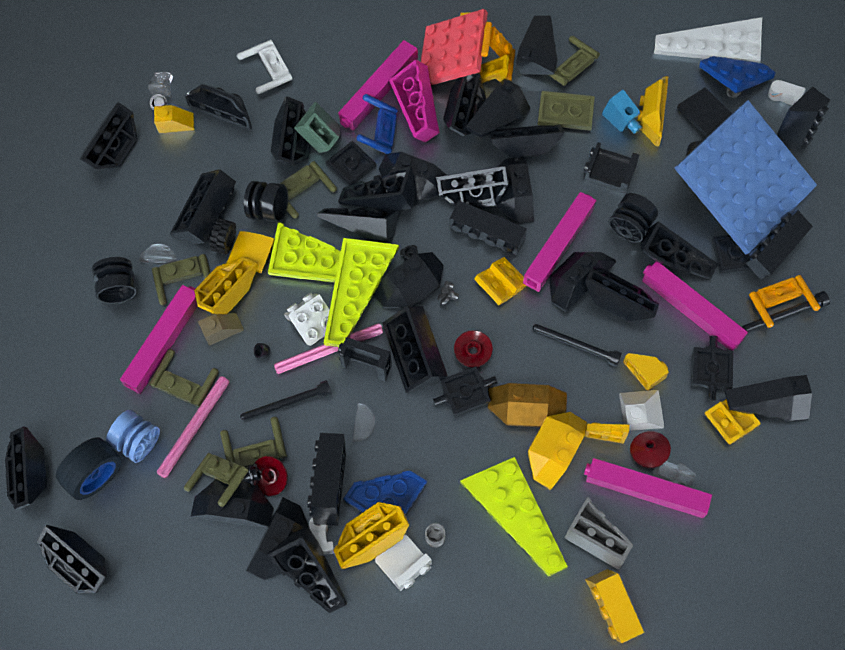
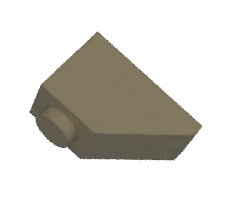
(220, 326)

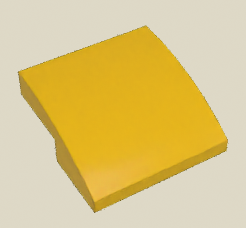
(253, 247)
(501, 281)
(729, 423)

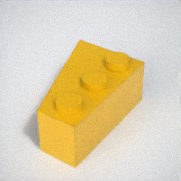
(615, 605)

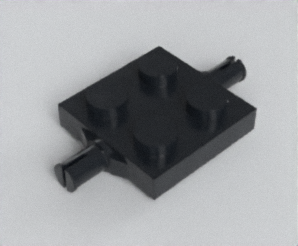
(712, 368)
(465, 391)

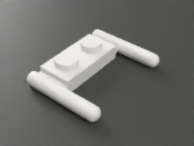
(272, 62)

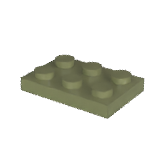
(566, 110)

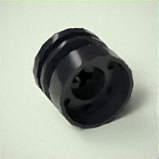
(266, 201)
(633, 217)
(114, 280)

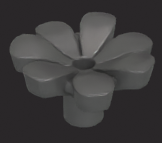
(447, 293)

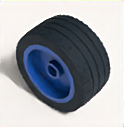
(88, 468)

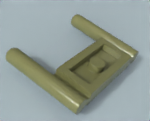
(576, 63)
(304, 179)
(177, 272)
(178, 386)
(248, 455)
(221, 470)

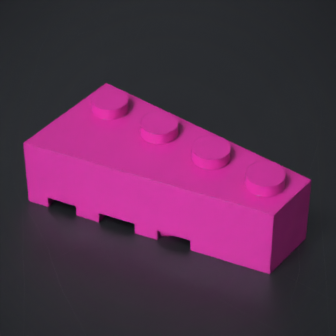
(416, 100)

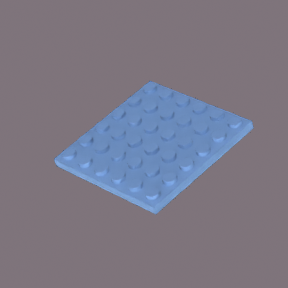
(746, 176)

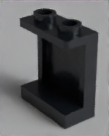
(610, 168)
(366, 354)

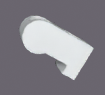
(785, 92)
(319, 532)

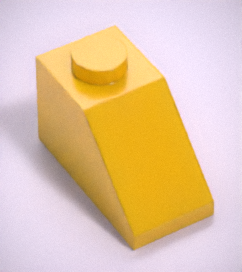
(173, 119)
(646, 369)

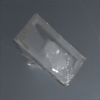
(160, 84)
(677, 474)

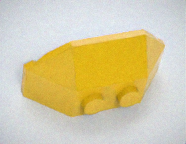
(653, 110)
(226, 286)
(555, 447)
(370, 534)

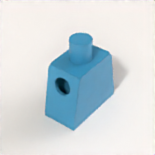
(622, 112)

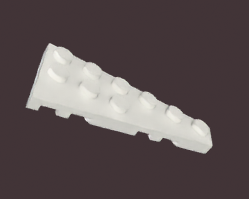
(730, 40)

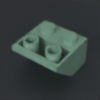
(318, 128)

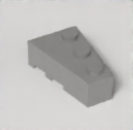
(598, 536)

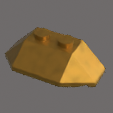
(526, 403)

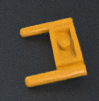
(499, 44)
(780, 293)

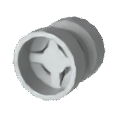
(436, 532)

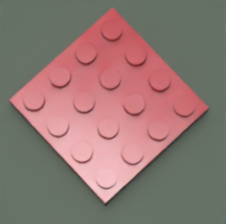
(454, 47)

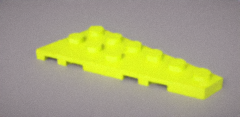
(302, 256)
(357, 278)
(511, 503)

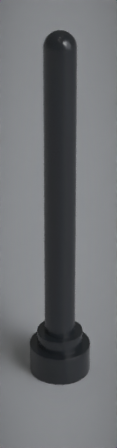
(821, 297)
(611, 357)
(322, 389)

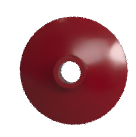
(473, 340)
(653, 456)
(268, 484)

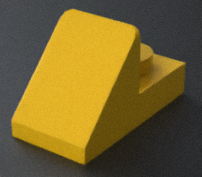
(495, 69)

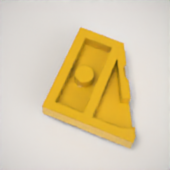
(607, 432)

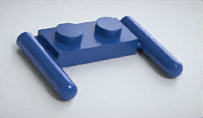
(384, 128)

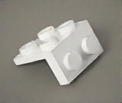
(309, 317)
(404, 563)

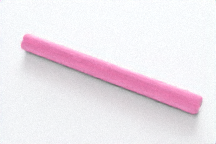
(324, 350)
(193, 426)

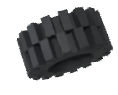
(222, 236)

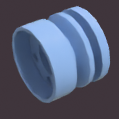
(132, 436)

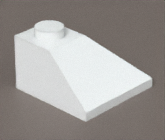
(641, 410)

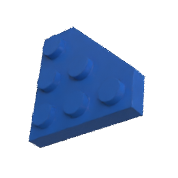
(737, 74)
(394, 490)

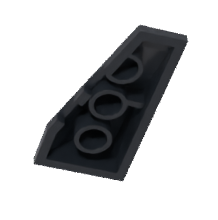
(538, 50)

